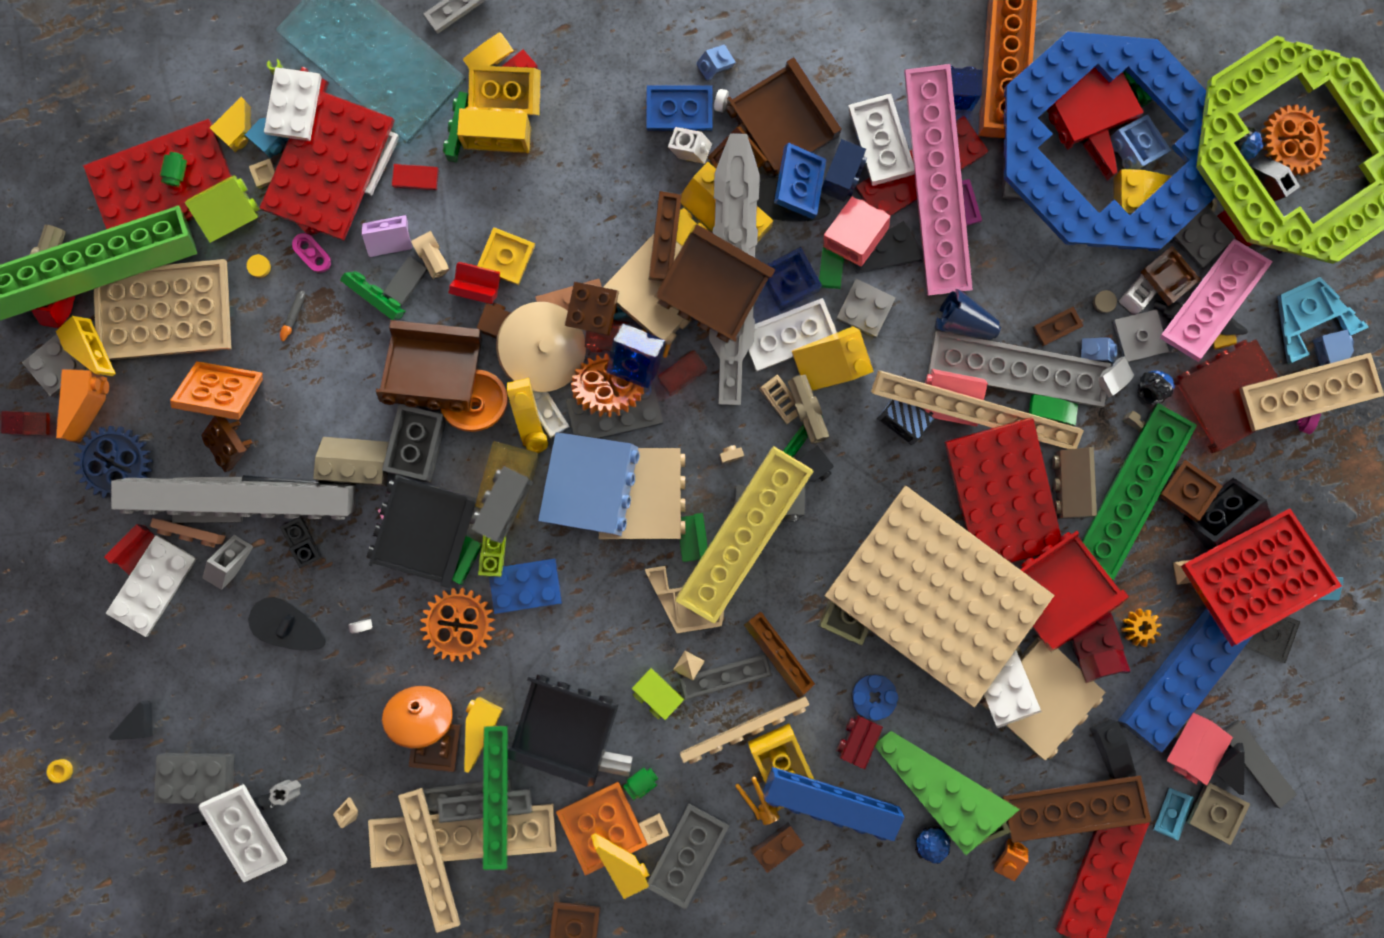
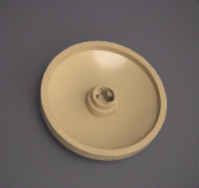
(540, 346)

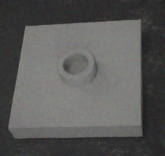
(1140, 336)

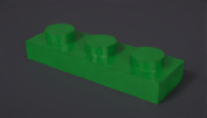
(452, 146)
(373, 295)

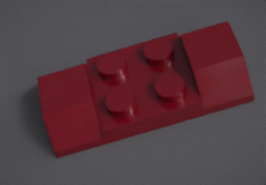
(1100, 650)

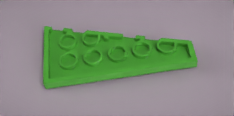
(956, 802)

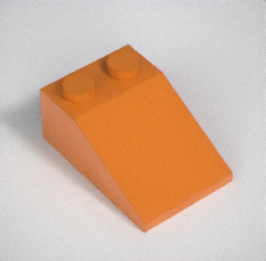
(79, 402)

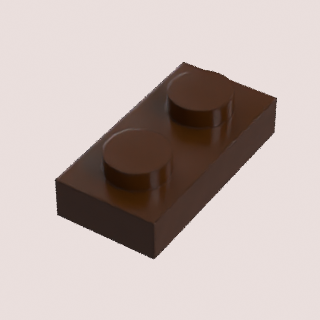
(1058, 326)

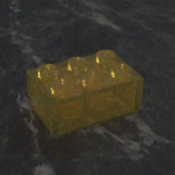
(512, 457)

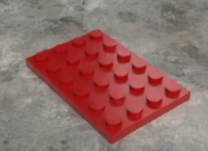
(326, 177)
(130, 180)
(1005, 489)
(1260, 577)

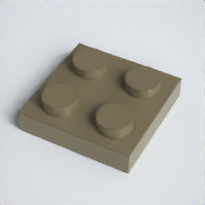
(1218, 813)

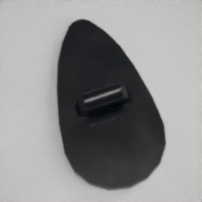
(766, 203)
(284, 625)

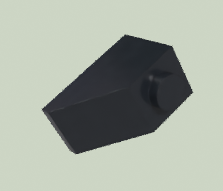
(818, 463)

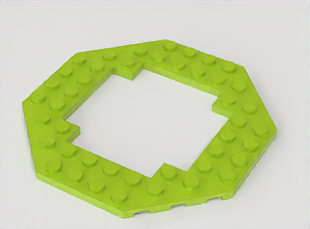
(1238, 186)

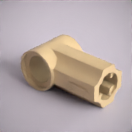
(428, 250)

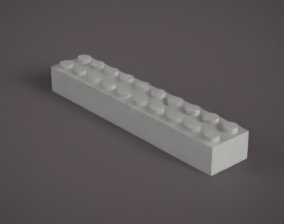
(233, 497)

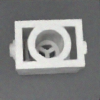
(690, 145)

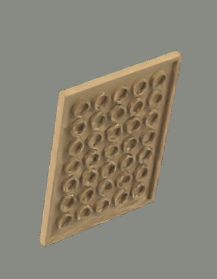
(939, 596)

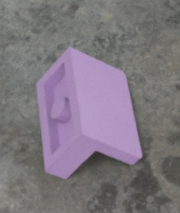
(386, 236)

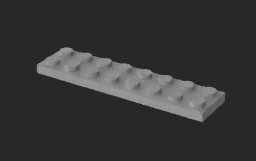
(1020, 368)

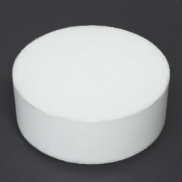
(721, 100)
(360, 626)

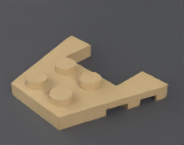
(679, 615)

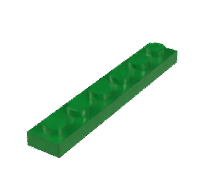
(495, 798)

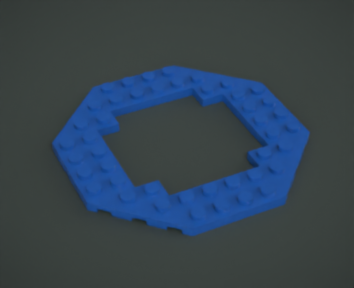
(1049, 190)

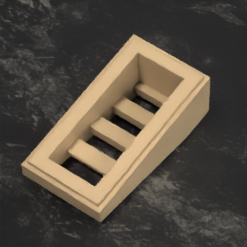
(775, 404)

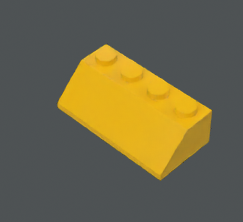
(700, 201)

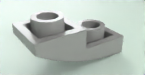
(1116, 377)

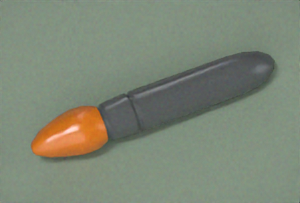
(292, 316)

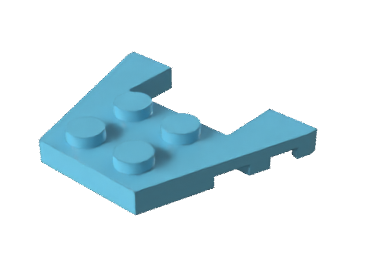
(1308, 307)

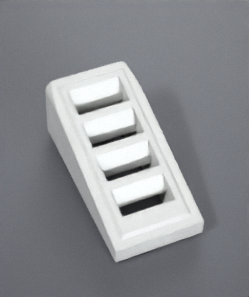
(1132, 300)

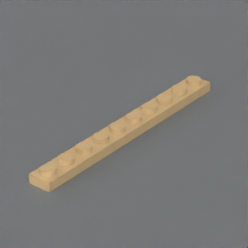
(971, 408)

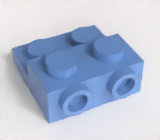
(1139, 144)

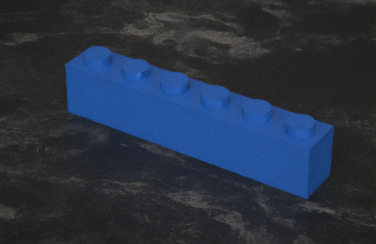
(832, 804)

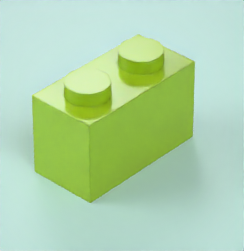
(657, 694)

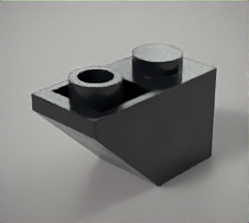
(1275, 177)

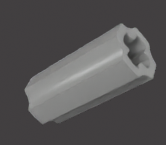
(616, 764)
(278, 794)

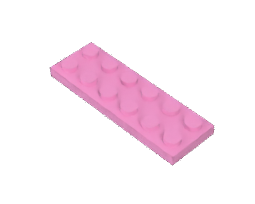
(1216, 300)

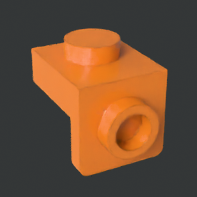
(1012, 860)

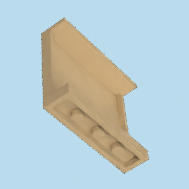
(638, 294)
(655, 497)
(1060, 695)

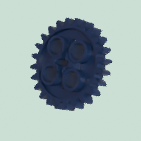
(121, 444)

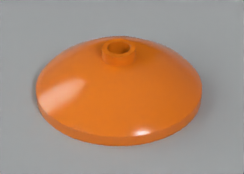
(490, 396)
(419, 726)

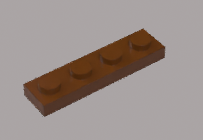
(664, 235)
(779, 654)

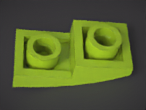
(492, 557)

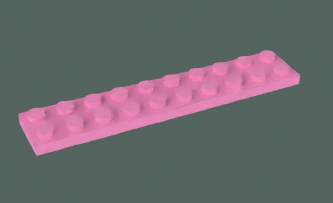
(938, 179)

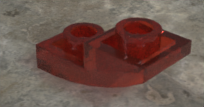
(25, 423)

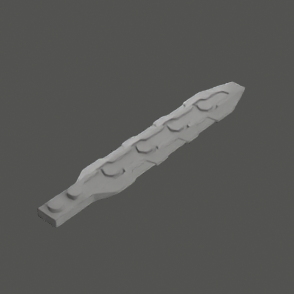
(735, 222)

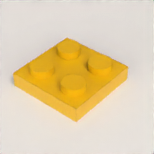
(507, 255)

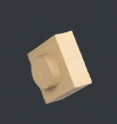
(262, 173)
(731, 454)
(653, 829)

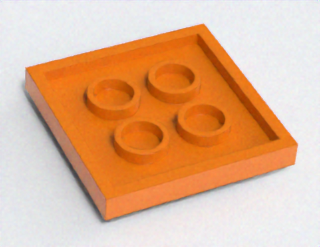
(217, 390)
(605, 814)

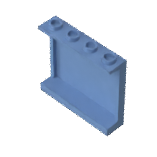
(589, 483)

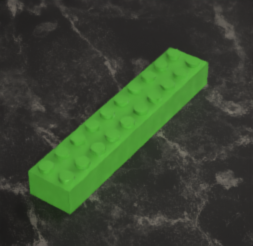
(94, 261)

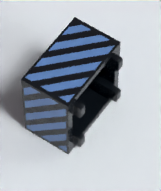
(906, 420)

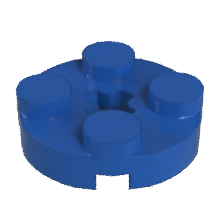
(861, 697)

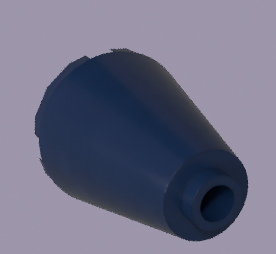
(966, 318)

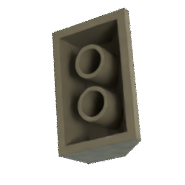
(351, 461)
(1074, 483)

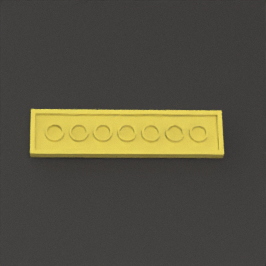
(744, 534)

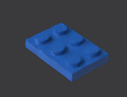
(679, 107)
(800, 181)
(526, 586)

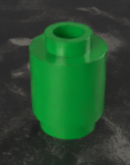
(173, 169)
(641, 783)

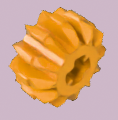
(1145, 635)

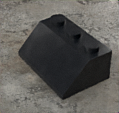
(1229, 514)

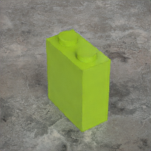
(223, 208)

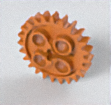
(1295, 129)
(601, 390)
(454, 645)

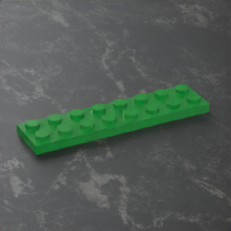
(1137, 487)

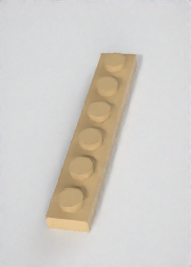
(736, 733)
(429, 860)

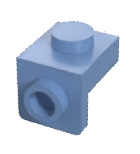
(714, 61)
(1099, 349)

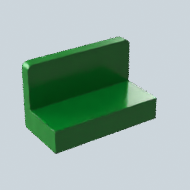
(694, 542)
(466, 559)

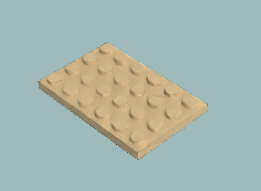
(165, 311)

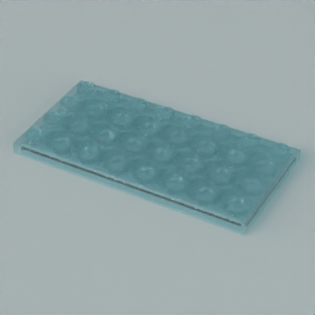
(374, 59)

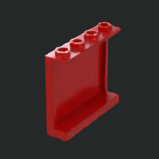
(1093, 107)
(1079, 588)

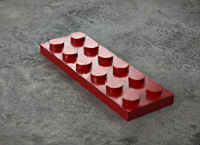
(899, 193)
(1101, 881)

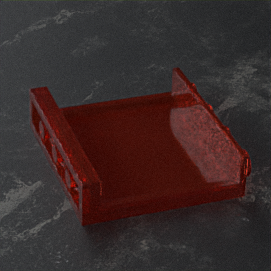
(1216, 394)

